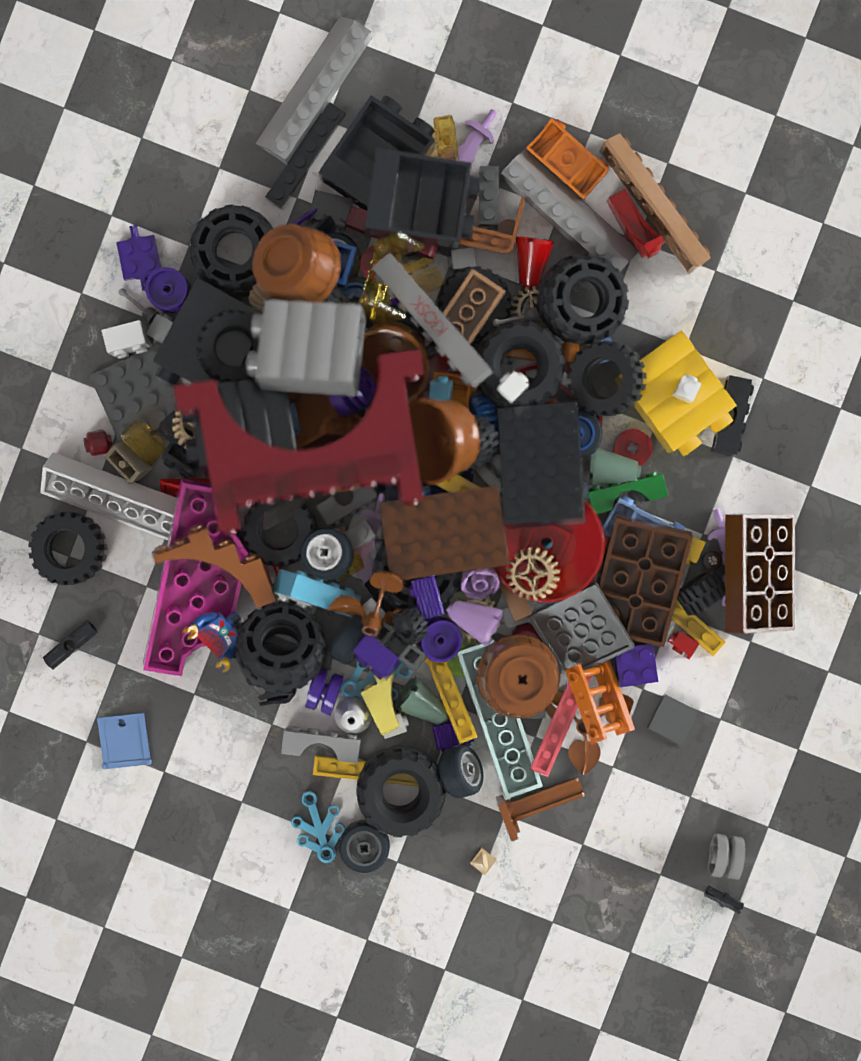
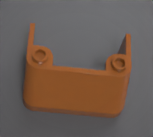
(497, 242)

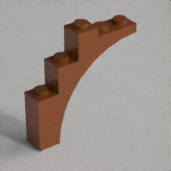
(224, 554)

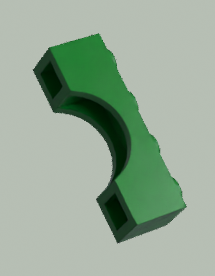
(651, 488)

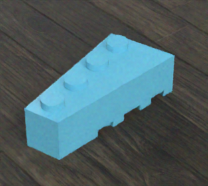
(310, 590)

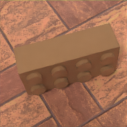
(473, 305)

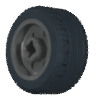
(363, 859)

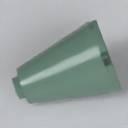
(612, 468)
(421, 702)

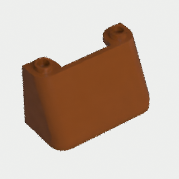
(318, 421)

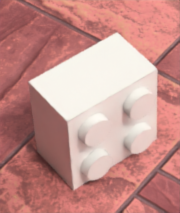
(126, 339)

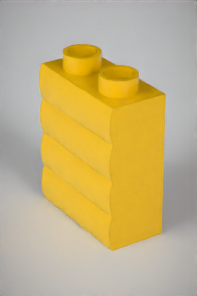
(670, 418)

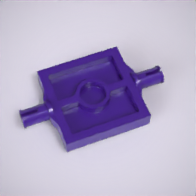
(138, 256)

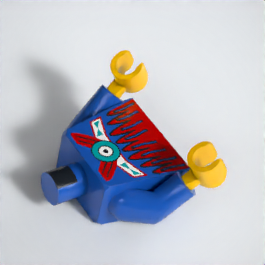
(217, 634)

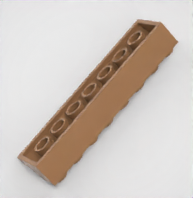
(654, 202)

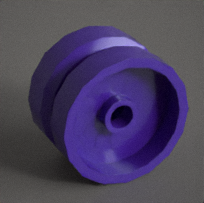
(163, 280)
(442, 640)
(324, 691)

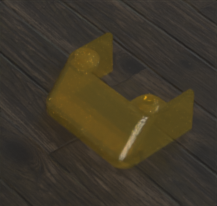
(375, 297)

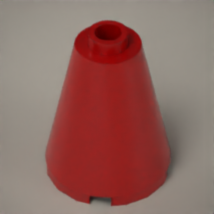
(532, 259)

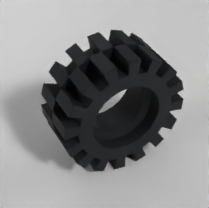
(409, 626)

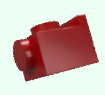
(683, 643)

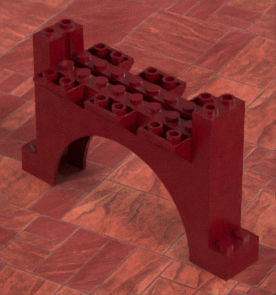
(374, 451)

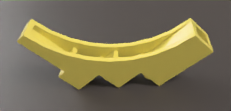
(380, 704)

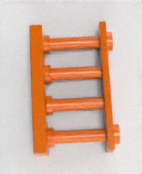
(612, 696)

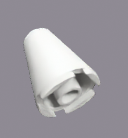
(355, 708)

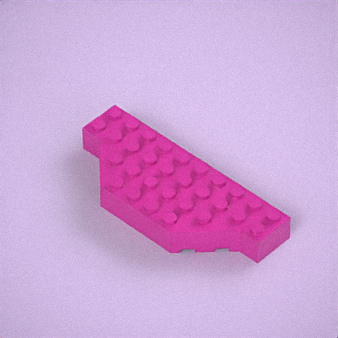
(189, 585)

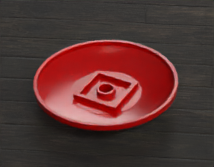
(574, 547)

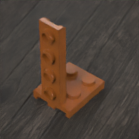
(537, 803)

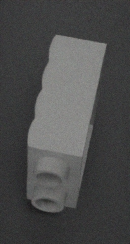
(308, 347)

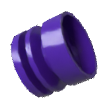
(349, 405)

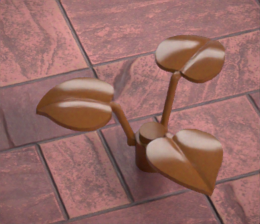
(372, 621)
(583, 753)

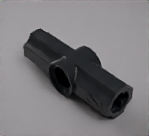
(61, 652)

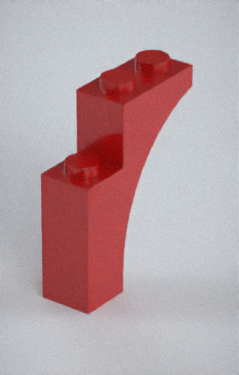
(634, 226)

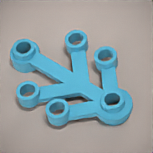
(358, 685)
(319, 830)

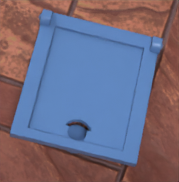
(124, 744)

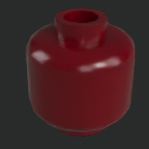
(97, 442)

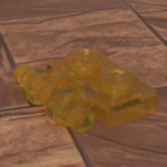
(430, 279)

